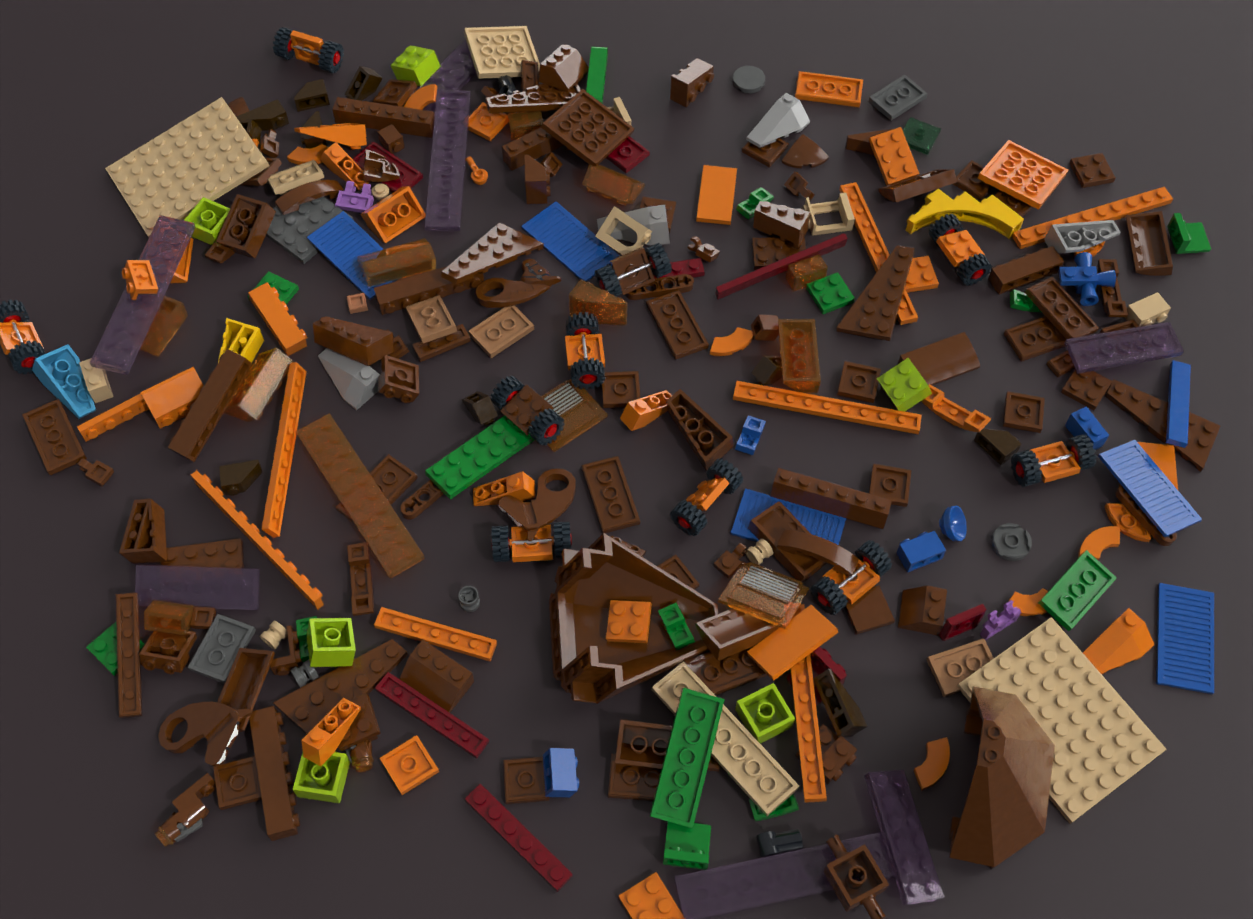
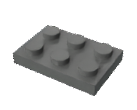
(897, 97)
(220, 648)

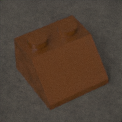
(536, 182)
(923, 609)

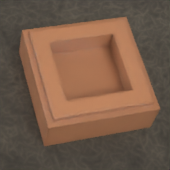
(357, 303)

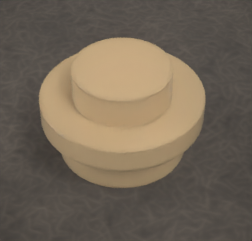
(380, 191)

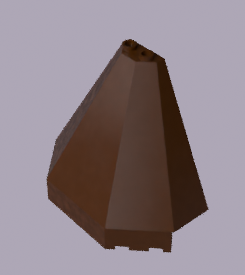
(580, 613)
(1009, 784)

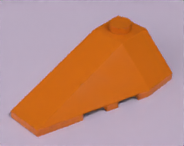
(346, 134)
(1120, 643)

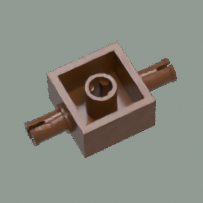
(857, 864)

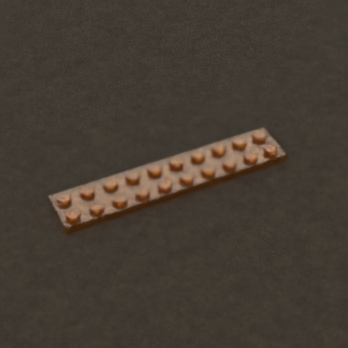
(360, 496)

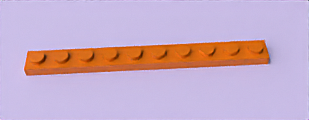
(1111, 211)
(874, 244)
(827, 407)
(284, 451)
(262, 543)
(808, 729)

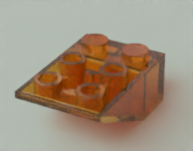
(599, 302)
(164, 325)

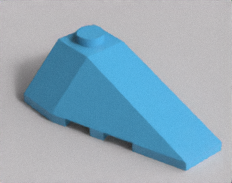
(64, 379)

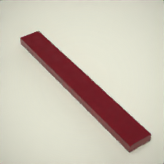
(779, 266)

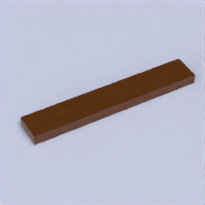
(128, 655)

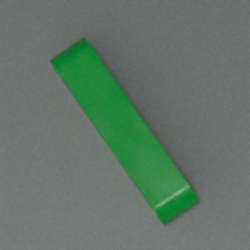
(597, 72)

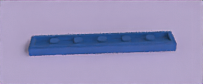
(1178, 404)

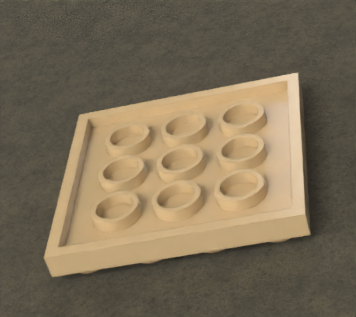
(500, 50)

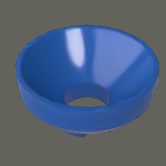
(953, 523)

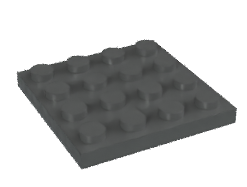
(292, 229)

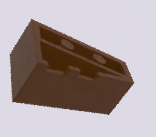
(690, 82)
(782, 221)
(145, 533)

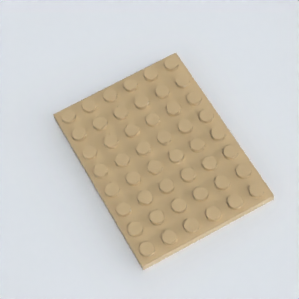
(185, 163)
(1090, 724)

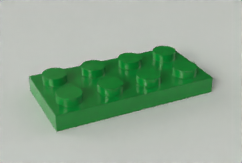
(1077, 590)

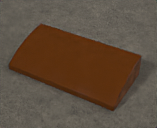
(918, 185)
(1149, 244)
(944, 359)
(770, 526)
(733, 632)
(246, 680)

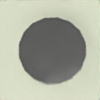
(749, 79)
(1011, 542)

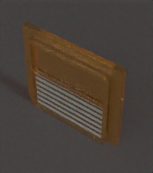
(577, 410)
(764, 594)

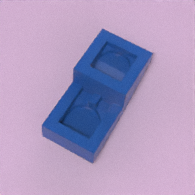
(750, 435)

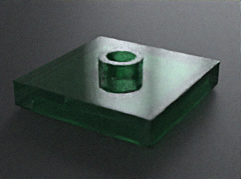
(920, 135)

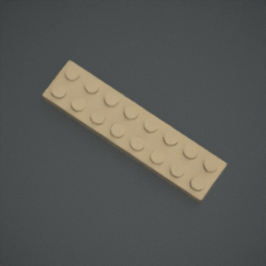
(734, 746)

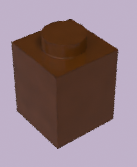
(391, 139)
(765, 327)

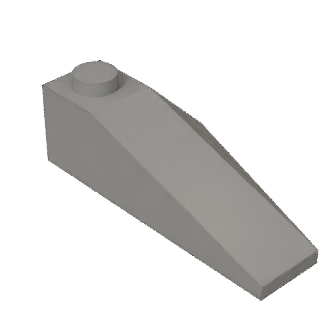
(782, 119)
(650, 217)
(1080, 236)
(353, 379)

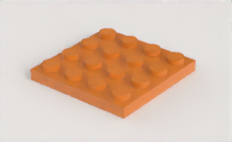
(1023, 174)

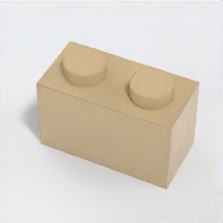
(1148, 310)
(96, 381)

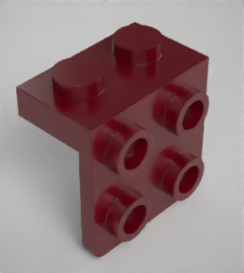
(820, 662)

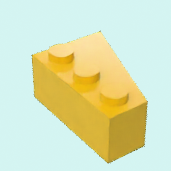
(241, 339)

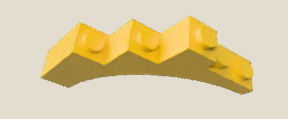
(988, 212)

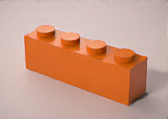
(278, 319)

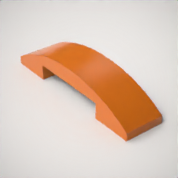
(953, 413)

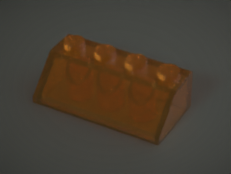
(397, 262)
(799, 354)
(259, 385)

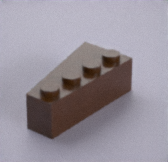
(353, 340)
(700, 430)

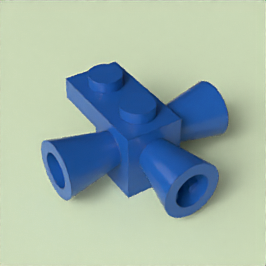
(1086, 278)

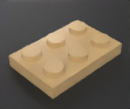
(295, 177)

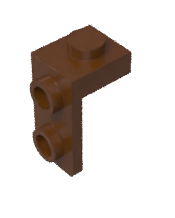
(283, 665)

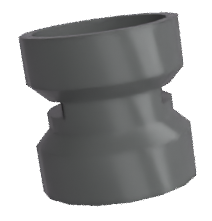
(467, 595)
(300, 676)

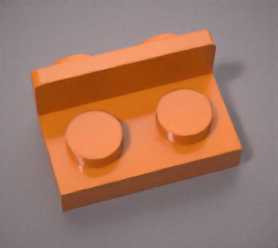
(139, 278)

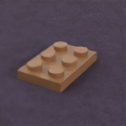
(431, 319)
(501, 330)
(958, 664)

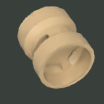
(759, 552)
(274, 635)

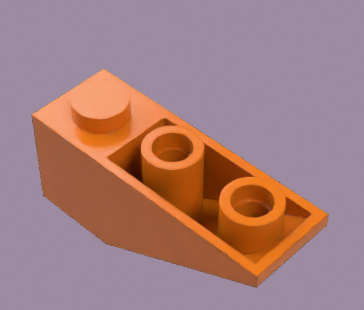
(343, 165)
(645, 410)
(516, 485)
(329, 732)

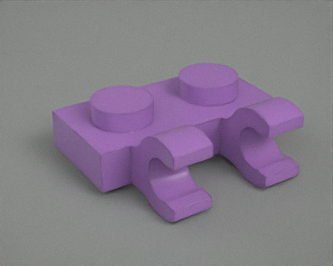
(353, 201)
(996, 624)

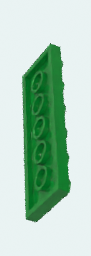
(477, 457)
(687, 758)

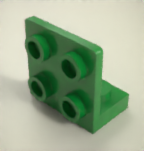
(1187, 236)
(687, 846)

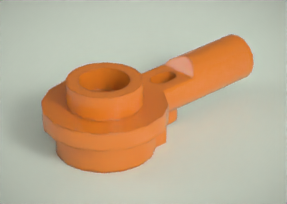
(478, 175)

